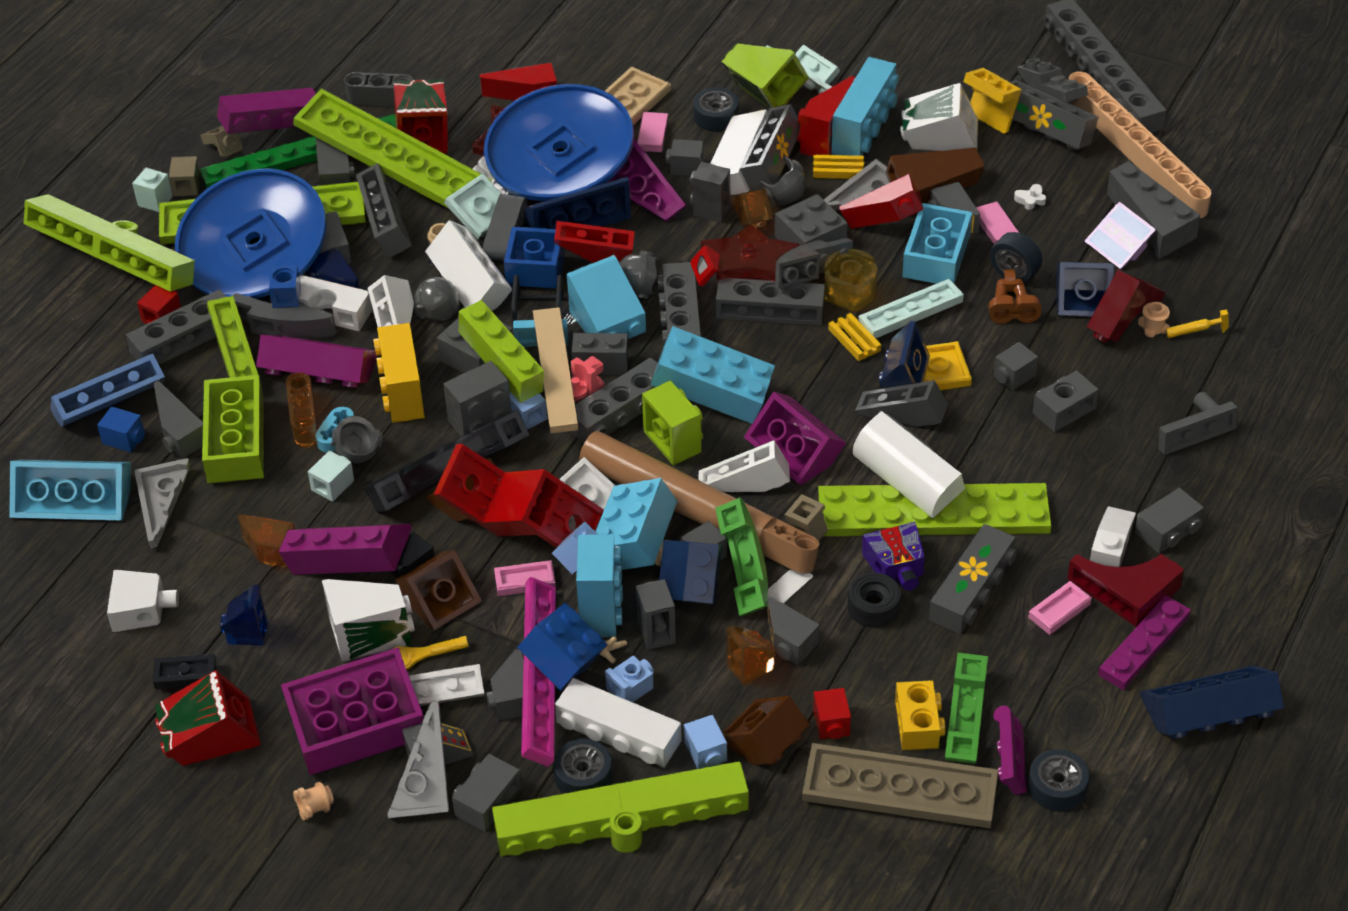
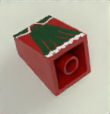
(422, 111)
(206, 721)

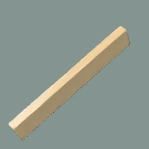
(555, 364)

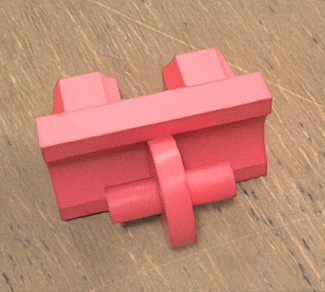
(585, 377)

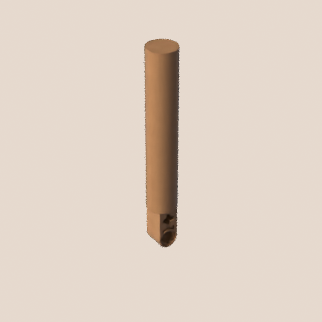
(698, 500)

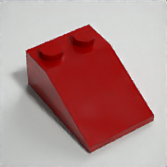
(817, 119)

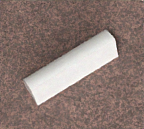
(735, 146)
(467, 266)
(908, 465)

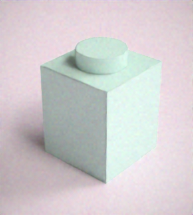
(151, 189)
(331, 475)

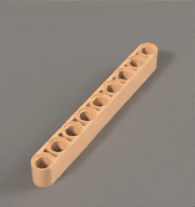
(1142, 146)

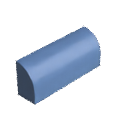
(106, 390)

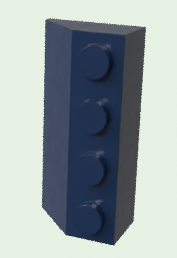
(592, 206)
(1213, 700)

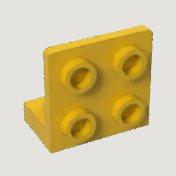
(993, 98)

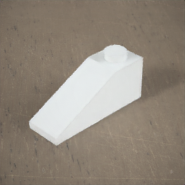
(391, 301)
(750, 471)
(1112, 537)

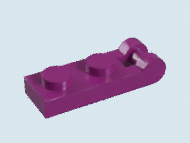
(1011, 750)

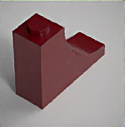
(1120, 305)
(1127, 590)

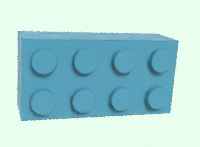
(864, 108)
(714, 374)

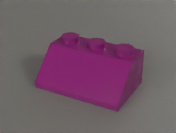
(798, 434)

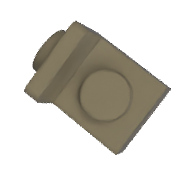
(225, 143)

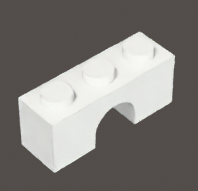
(349, 304)

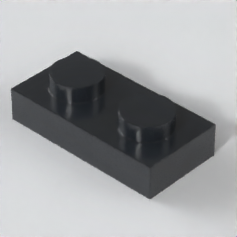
(182, 670)

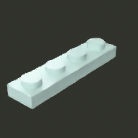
(911, 308)

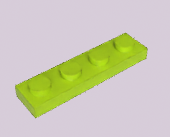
(231, 337)

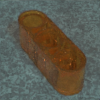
(302, 409)

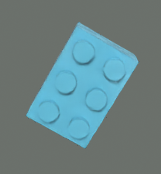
(937, 244)
(638, 519)
(599, 583)

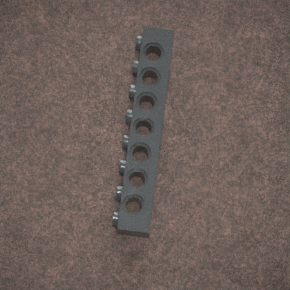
(1103, 63)

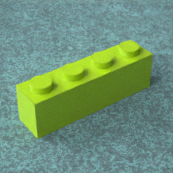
(497, 344)

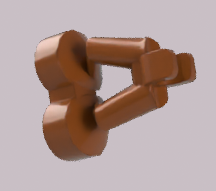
(1004, 308)

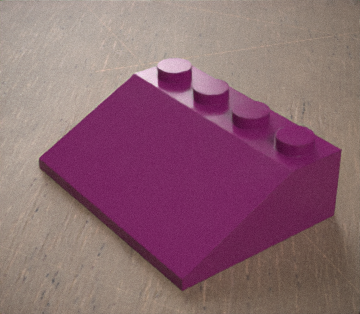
(352, 710)

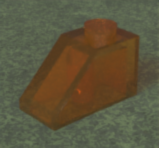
(752, 208)
(265, 537)
(748, 654)

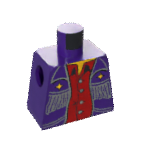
(896, 554)

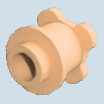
(1154, 318)
(313, 800)

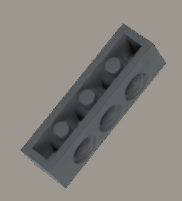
(383, 210)
(678, 299)
(764, 302)
(175, 331)
(615, 403)

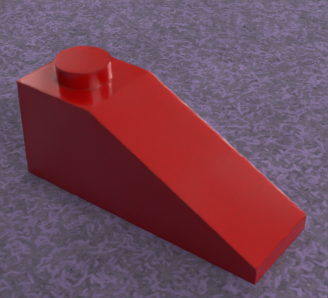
(517, 82)
(884, 204)
(594, 242)

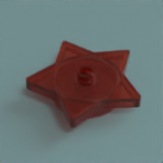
(748, 255)

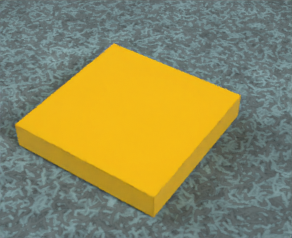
(947, 366)

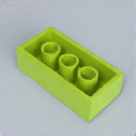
(233, 429)

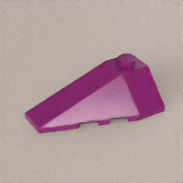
(648, 185)

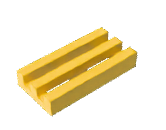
(837, 166)
(858, 334)

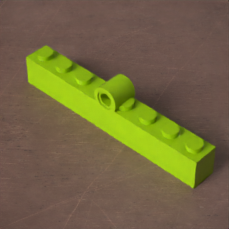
(111, 242)
(621, 810)

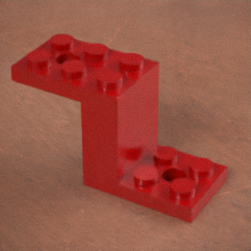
(514, 501)

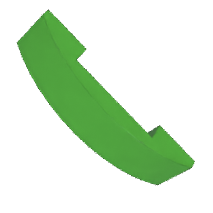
(746, 556)
(966, 708)

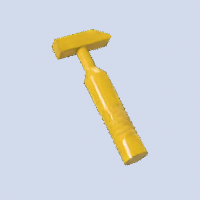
(1199, 325)

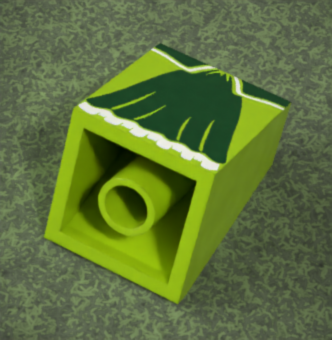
(766, 73)

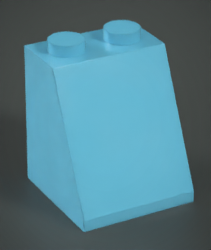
(604, 299)

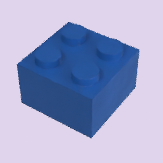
(533, 257)
(562, 646)

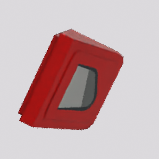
(705, 264)

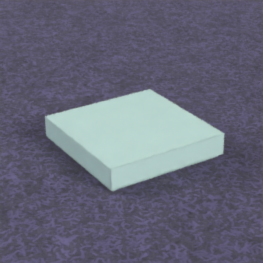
(475, 204)

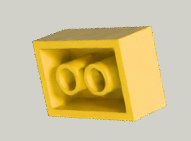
(400, 373)

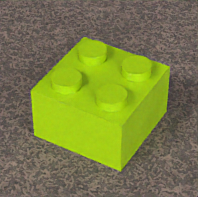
(672, 422)

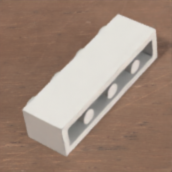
(618, 723)

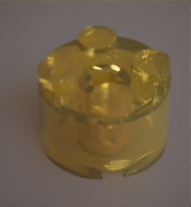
(850, 279)

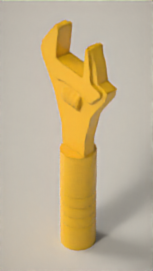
(412, 655)

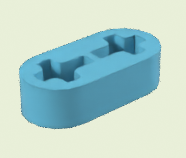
(324, 433)

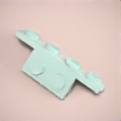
(820, 70)

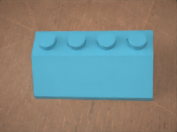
(69, 489)

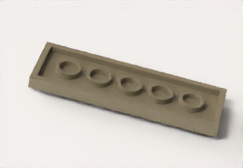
(900, 785)

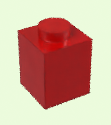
(157, 304)
(832, 713)

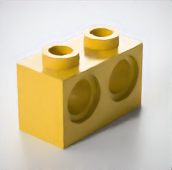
(918, 715)

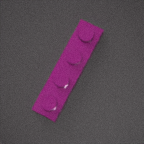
(1144, 642)

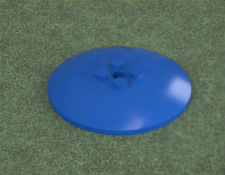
(566, 116)
(244, 207)

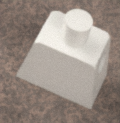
(138, 600)

